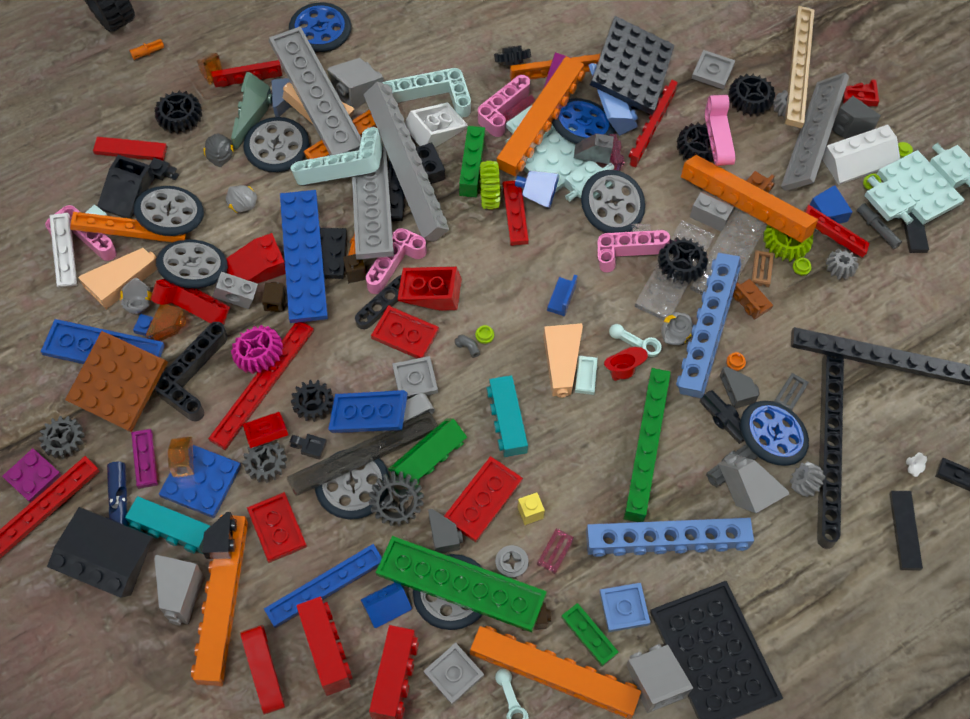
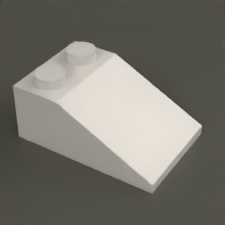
(434, 124)

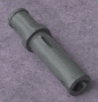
(875, 221)

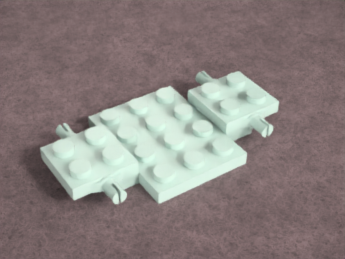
(557, 156)
(920, 185)

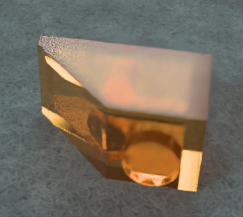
(207, 64)
(166, 323)
(181, 457)

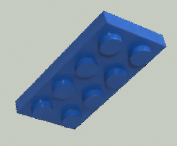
(368, 411)

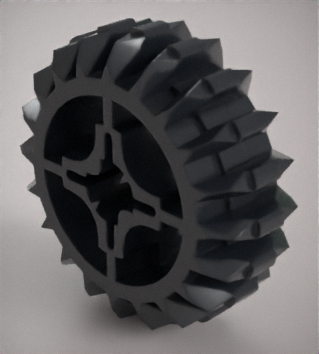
(751, 94)
(177, 107)
(699, 144)
(681, 266)

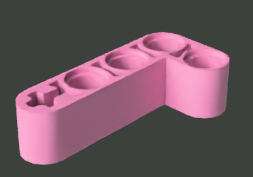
(491, 110)
(719, 130)
(653, 243)
(400, 249)
(106, 253)

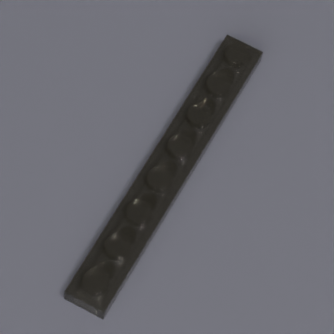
(361, 454)

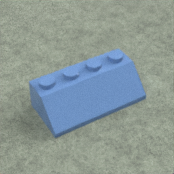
(617, 111)

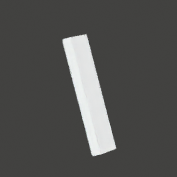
(63, 250)

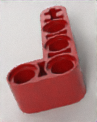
(190, 300)
(262, 669)

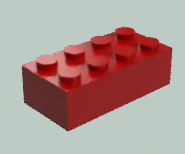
(326, 652)
(393, 674)

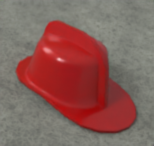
(625, 362)

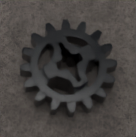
(512, 55)
(312, 400)

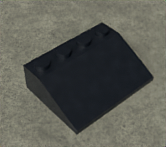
(101, 552)

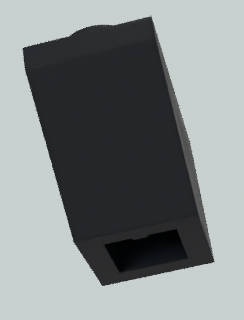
(218, 538)

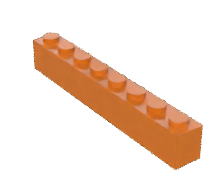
(540, 116)
(749, 198)
(219, 613)
(555, 672)

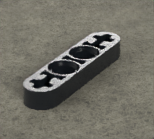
(380, 300)

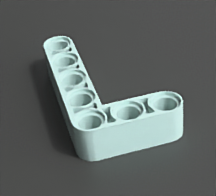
(432, 84)
(342, 165)

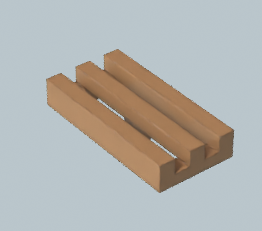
(760, 281)

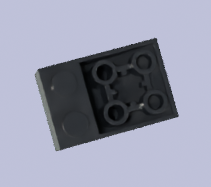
(124, 185)

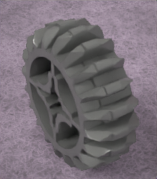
(403, 494)

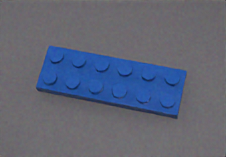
(75, 341)

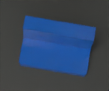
(562, 295)
(386, 604)

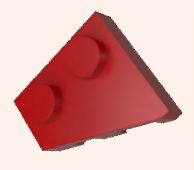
(865, 93)

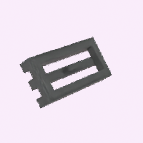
(798, 380)

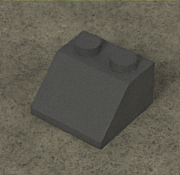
(855, 119)

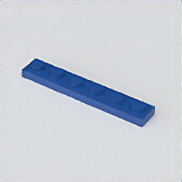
(324, 585)

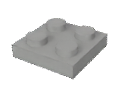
(713, 69)
(415, 376)
(453, 673)

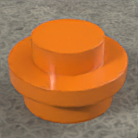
(736, 361)

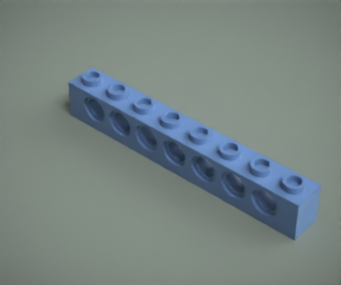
(697, 385)
(739, 527)

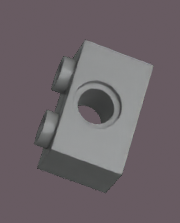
(234, 290)

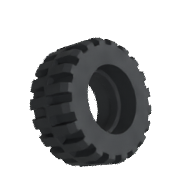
(112, 13)

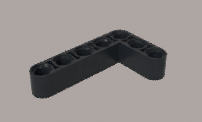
(188, 370)

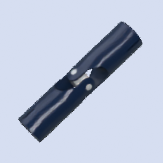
(117, 491)

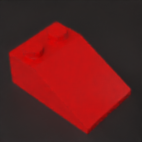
(257, 260)
(431, 287)

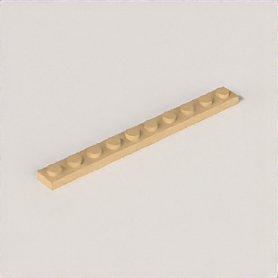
(799, 67)

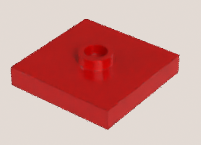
(265, 429)

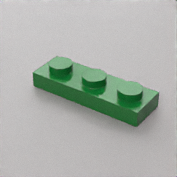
(589, 634)

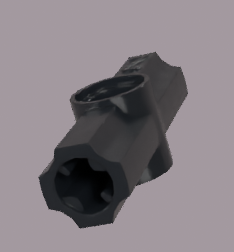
(723, 415)

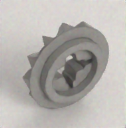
(518, 555)

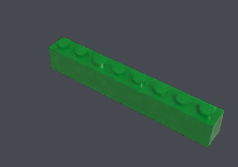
(647, 446)

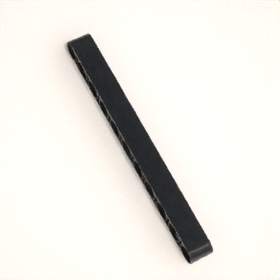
(833, 453)

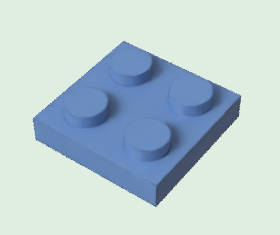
(624, 607)

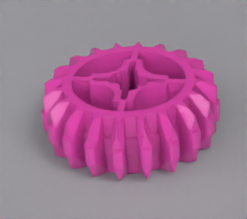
(255, 346)

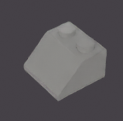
(711, 210)

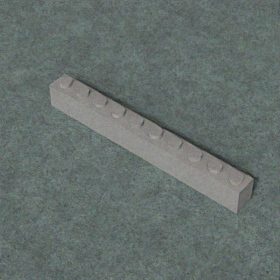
(406, 162)

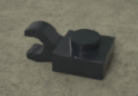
(163, 169)
(311, 446)

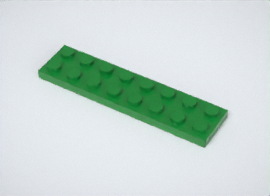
(462, 583)

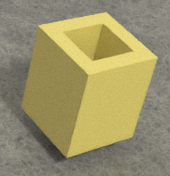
(530, 508)

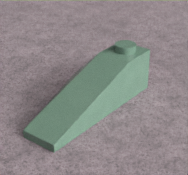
(253, 107)

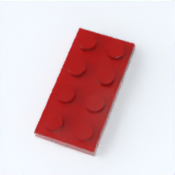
(483, 498)

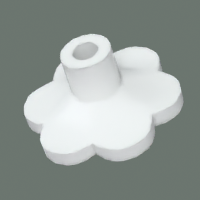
(916, 464)

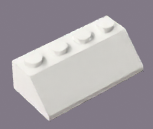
(861, 154)

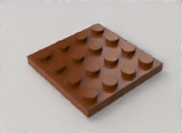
(116, 381)

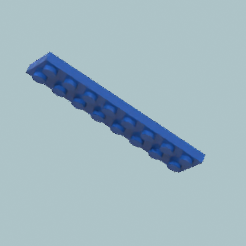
(303, 256)

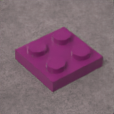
(31, 475)

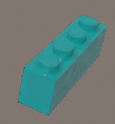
(508, 416)
(167, 524)

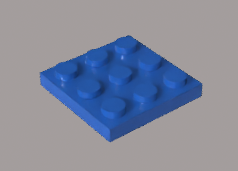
(207, 486)

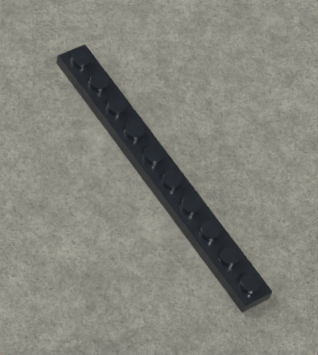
(880, 356)

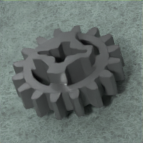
(52, 440)
(269, 467)

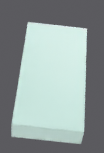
(586, 375)

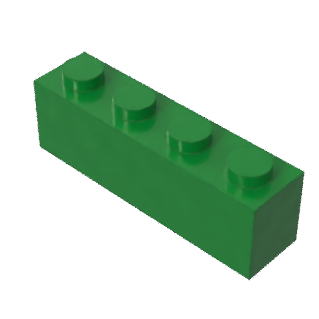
(471, 161)
(430, 450)

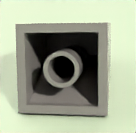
(353, 80)
(750, 483)
(177, 588)
(658, 677)

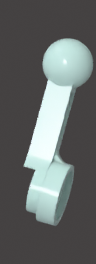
(617, 332)
(504, 678)

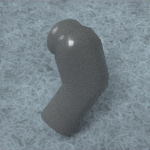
(469, 343)

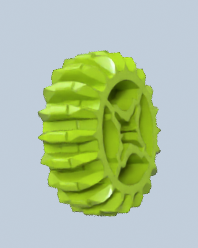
(489, 185)
(779, 244)

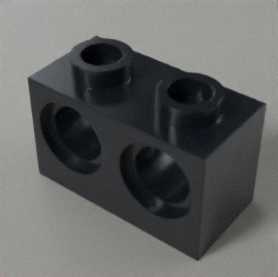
(431, 162)

